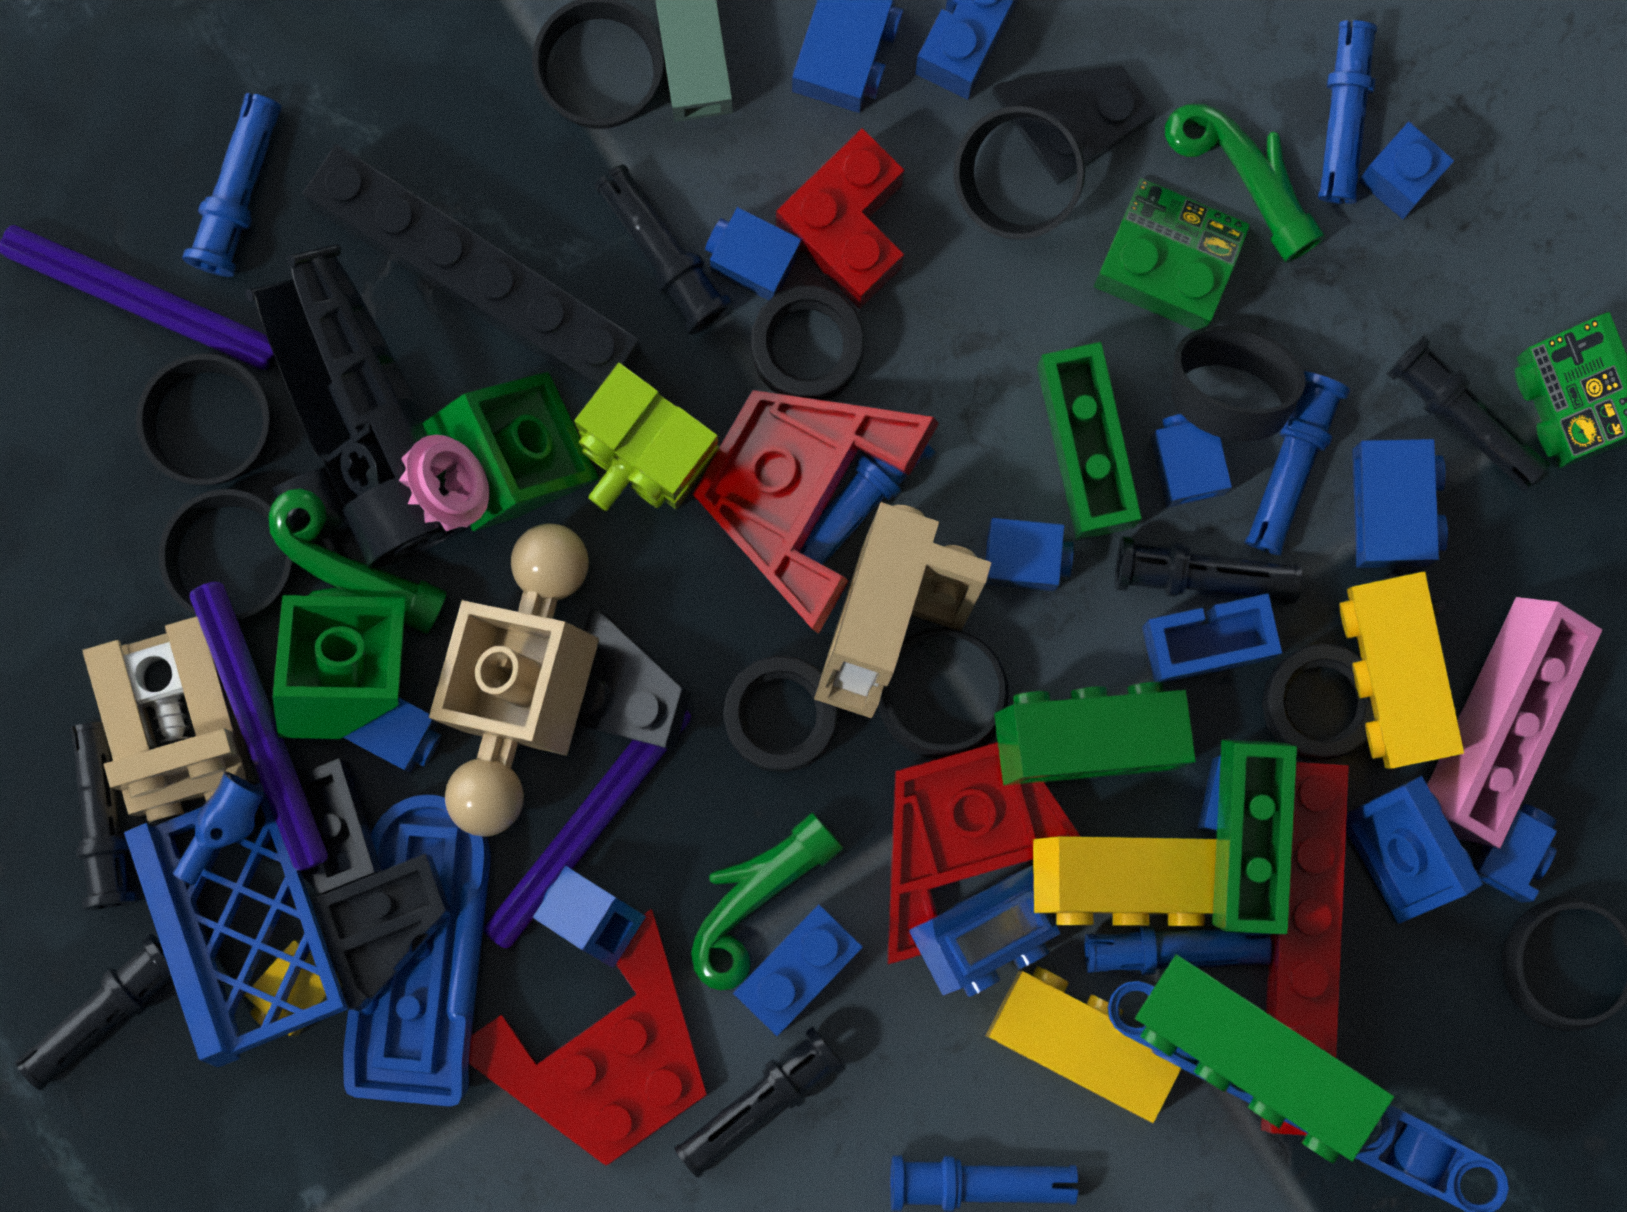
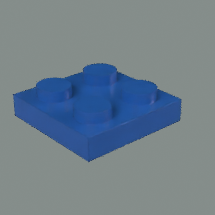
(1411, 850)

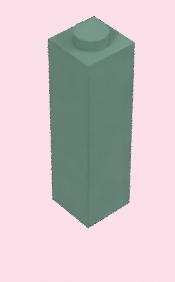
(694, 58)

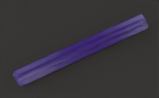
(137, 296)
(258, 726)
(574, 839)

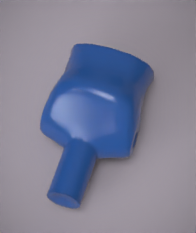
(220, 822)

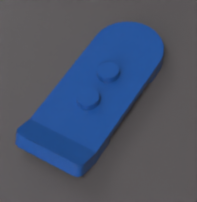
(419, 1027)

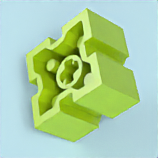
(642, 442)

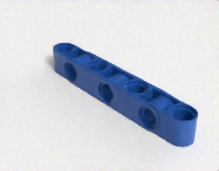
(1404, 1148)

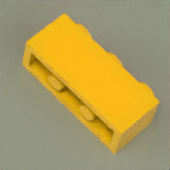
(1402, 671)
(1124, 879)
(1081, 1043)

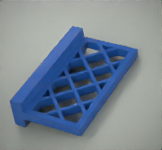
(192, 955)

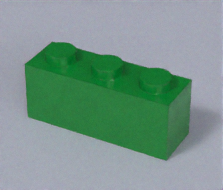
(1088, 441)
(1094, 734)
(1254, 836)

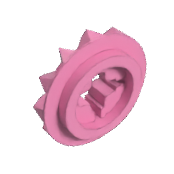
(464, 481)

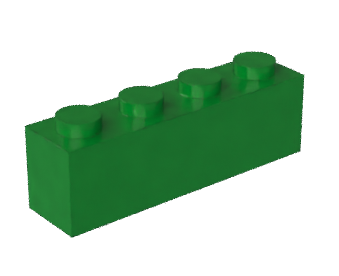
(1264, 1058)

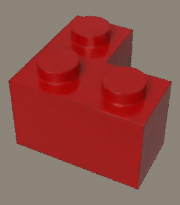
(834, 216)

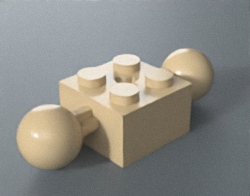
(515, 679)

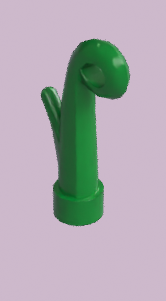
(1264, 177)
(345, 574)
(758, 883)

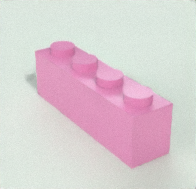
(1512, 717)

